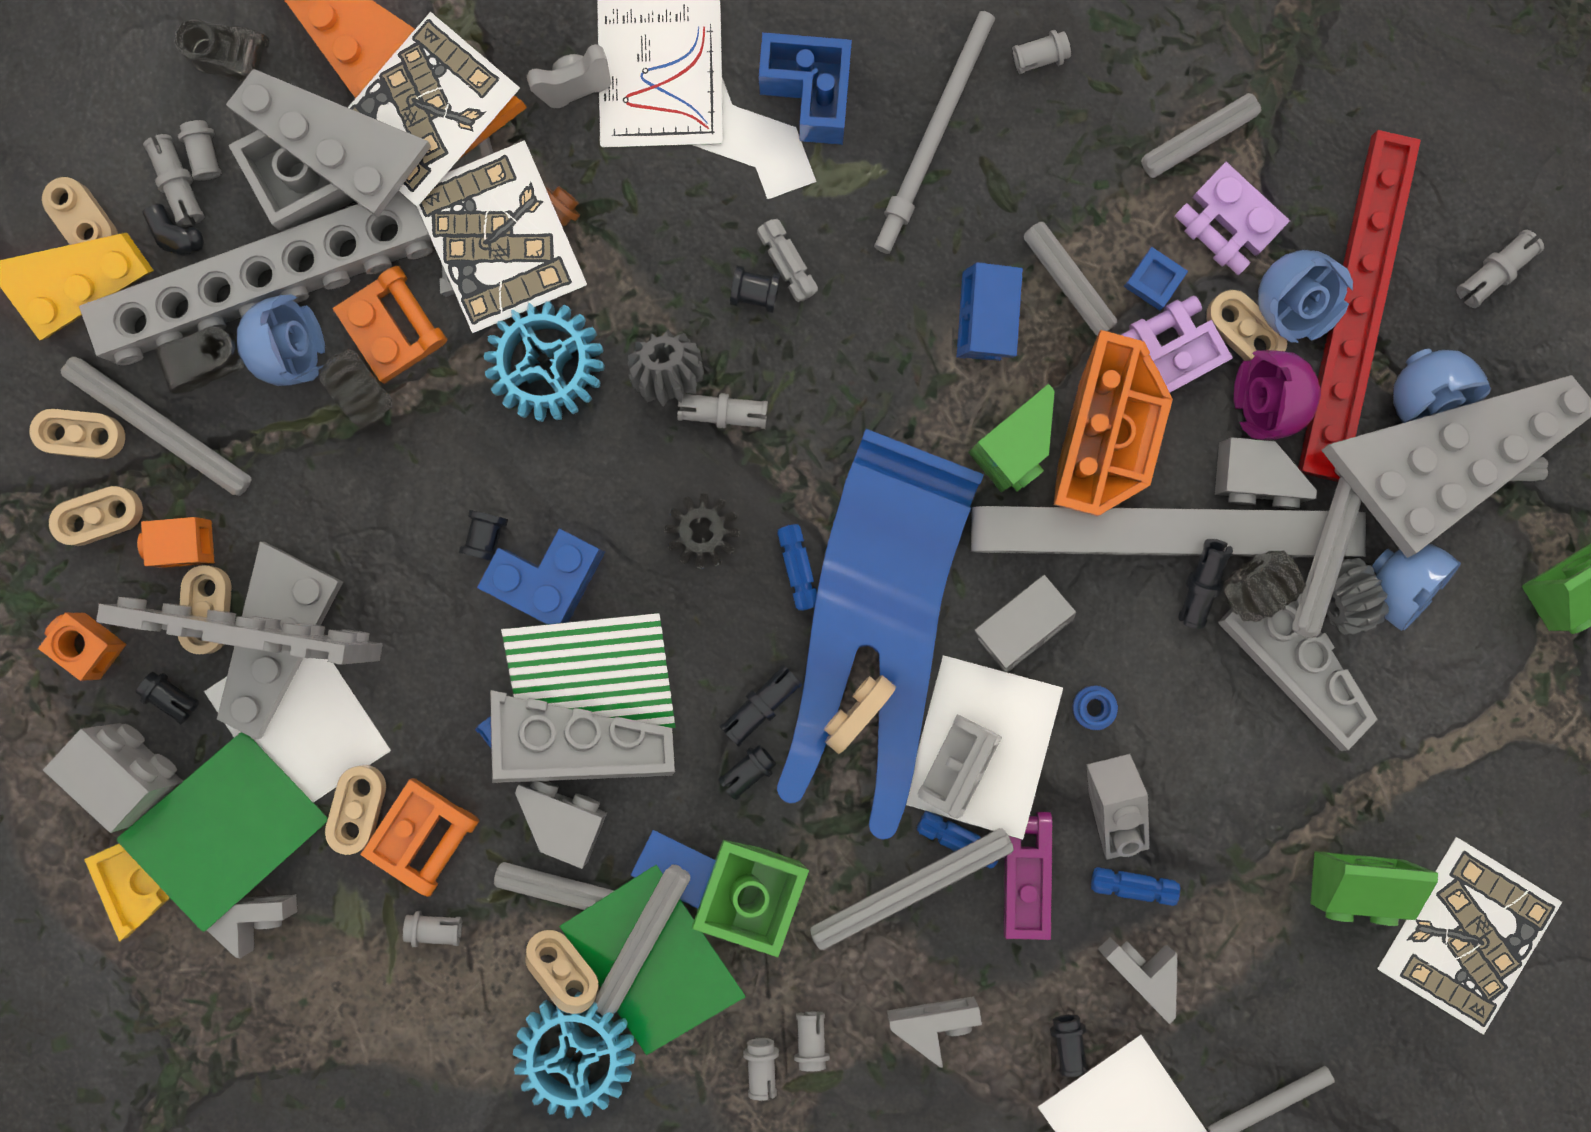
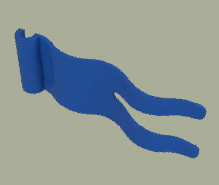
(884, 592)

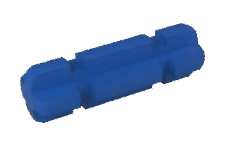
(797, 566)
(947, 833)
(1135, 886)

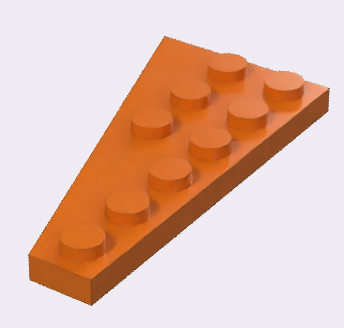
(361, 39)

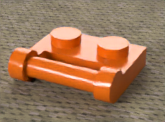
(377, 331)
(406, 830)

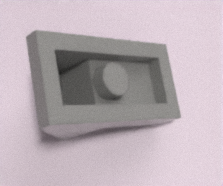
(236, 929)
(1154, 981)
(921, 1023)

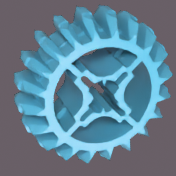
(523, 330)
(577, 1073)

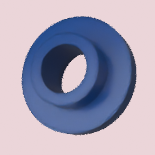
(1108, 707)

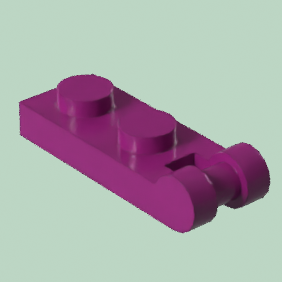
(1029, 883)

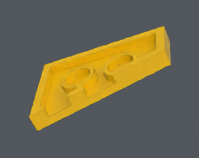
(55, 282)
(124, 889)

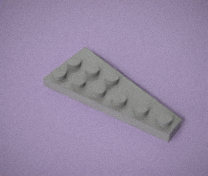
(1444, 465)
(253, 633)

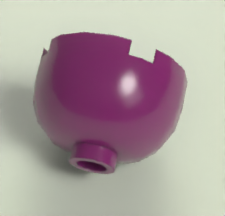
(1276, 394)

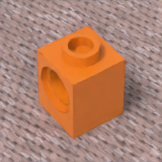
(176, 542)
(99, 650)

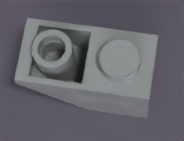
(1260, 471)
(1119, 806)
(560, 824)

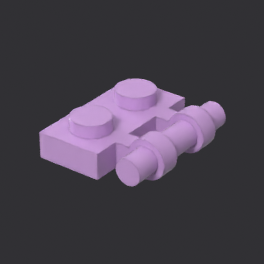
(1239, 210)
(1188, 356)

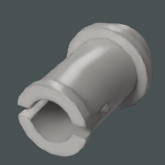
(1042, 52)
(200, 149)
(431, 929)
(811, 1041)
(761, 1068)

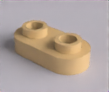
(77, 213)
(1246, 326)
(80, 434)
(98, 514)
(193, 595)
(870, 698)
(355, 807)
(564, 973)

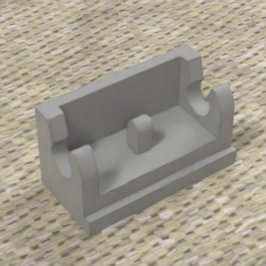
(1025, 624)
(959, 766)

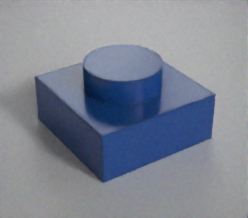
(1155, 278)

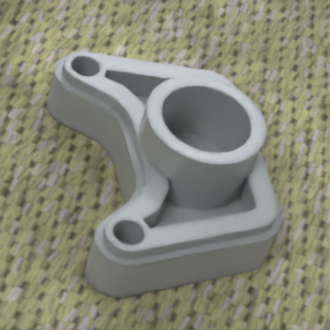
(571, 77)

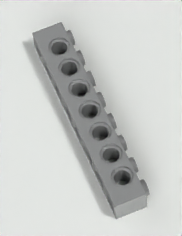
(113, 317)

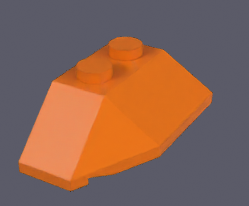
(1112, 427)

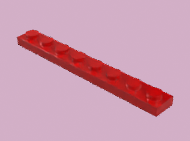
(1370, 263)

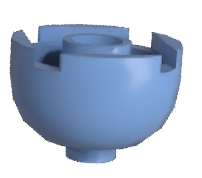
(1304, 294)
(280, 341)
(1437, 384)
(1413, 581)

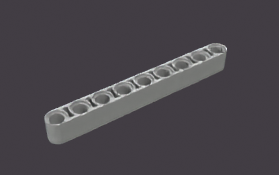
(1152, 531)

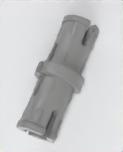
(173, 180)
(1500, 268)
(723, 410)

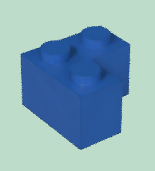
(811, 71)
(546, 590)

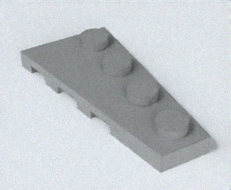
(339, 144)
(1306, 673)
(258, 679)
(566, 744)

